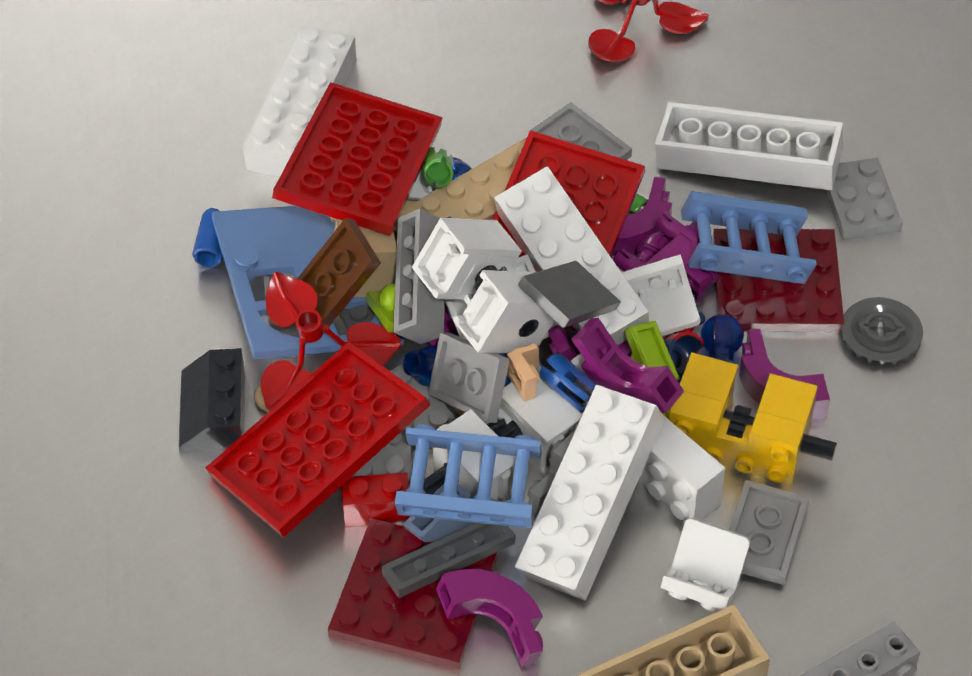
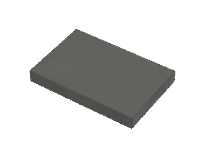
(569, 293)

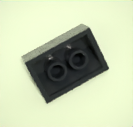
(212, 401)

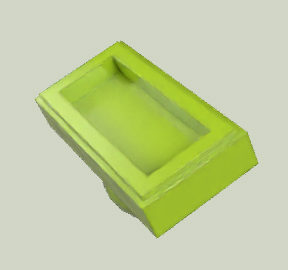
(383, 305)
(649, 347)

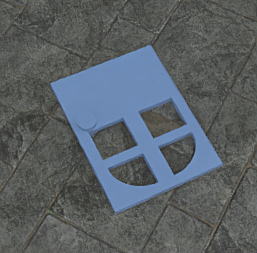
(270, 242)

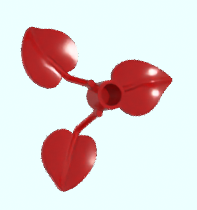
(673, 17)
(296, 302)

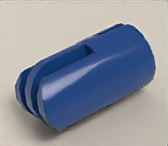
(206, 246)
(565, 378)

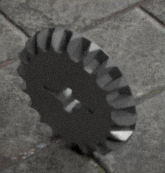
(899, 323)

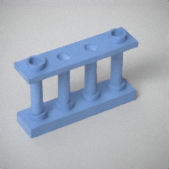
(748, 215)
(482, 507)

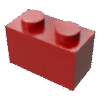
(373, 498)

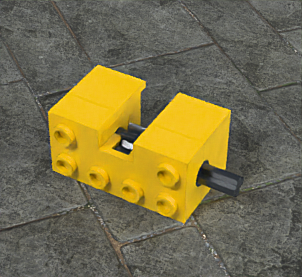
(755, 445)

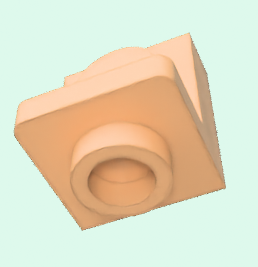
(523, 370)

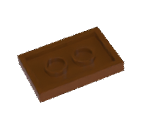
(340, 269)

